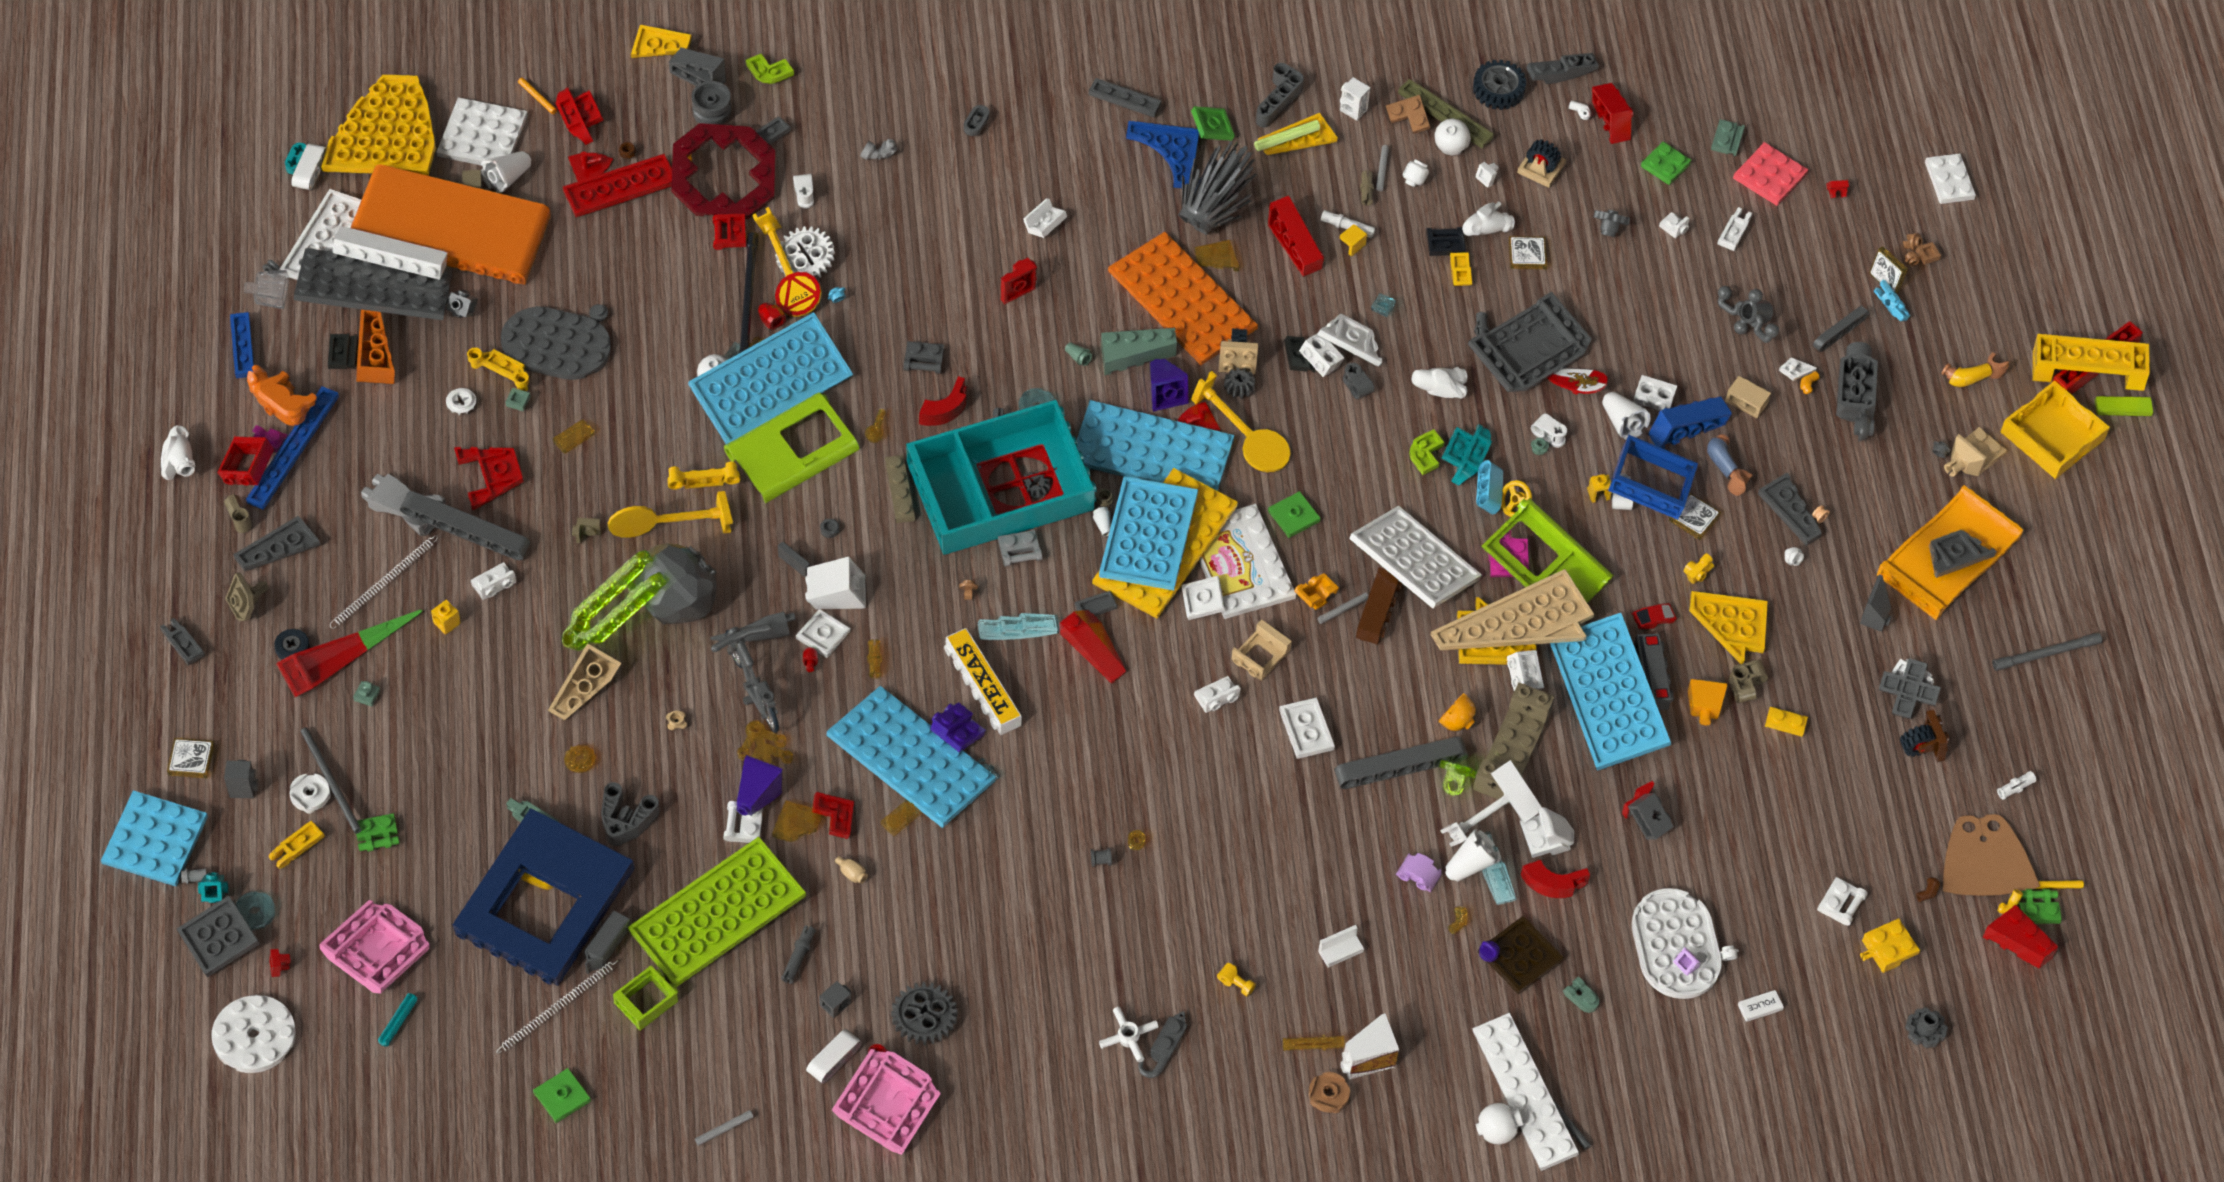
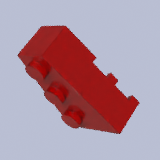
(1614, 111)
(2022, 936)

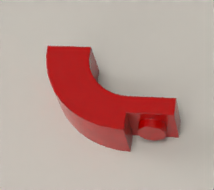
(944, 410)
(1553, 884)

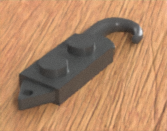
(1165, 1044)

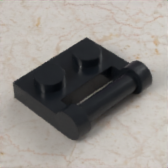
(1451, 243)

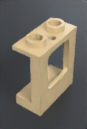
(1268, 639)

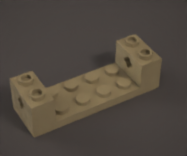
(1516, 736)

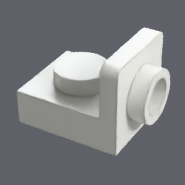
(1674, 225)

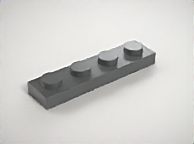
(1124, 97)

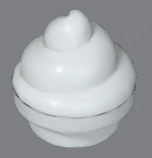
(1793, 556)

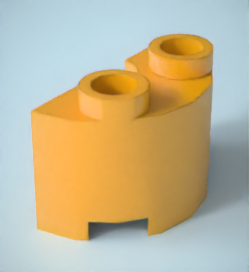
(1316, 591)

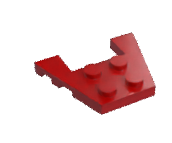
(498, 469)

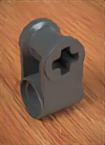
(1357, 381)

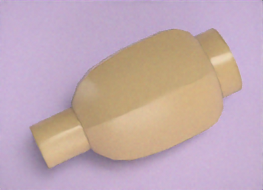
(852, 870)

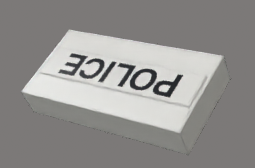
(1760, 1006)

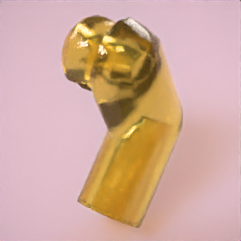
(1461, 919)

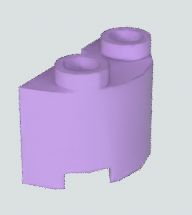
(1421, 870)

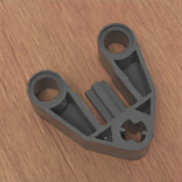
(619, 830)

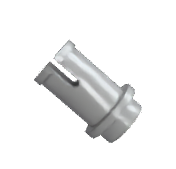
(192, 875)

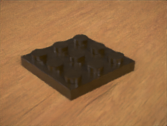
(1523, 955)

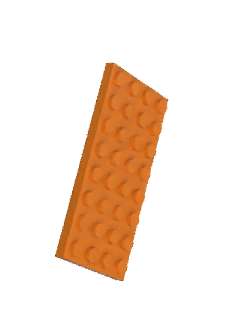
(1181, 296)

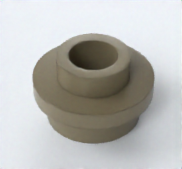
(1104, 493)

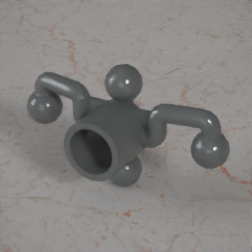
(1751, 311)

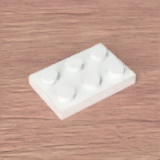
(1950, 178)
(1306, 728)

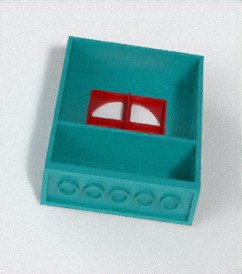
(959, 493)

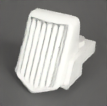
(1547, 833)

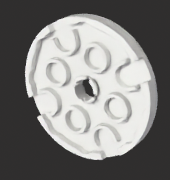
(261, 1052)

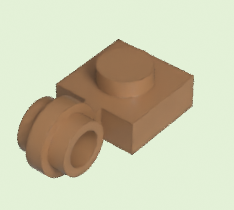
(1927, 253)

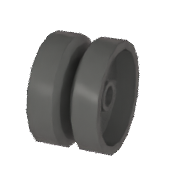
(711, 103)

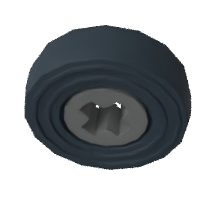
(289, 637)

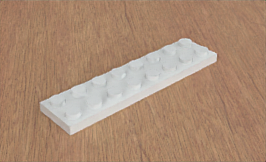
(1525, 1091)

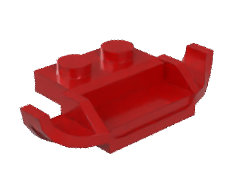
(578, 113)

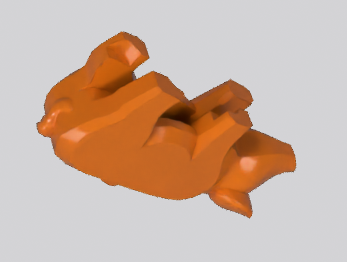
(278, 397)

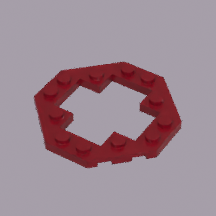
(724, 137)

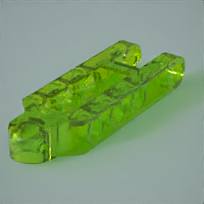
(623, 578)

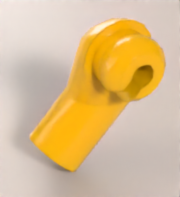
(2013, 900)

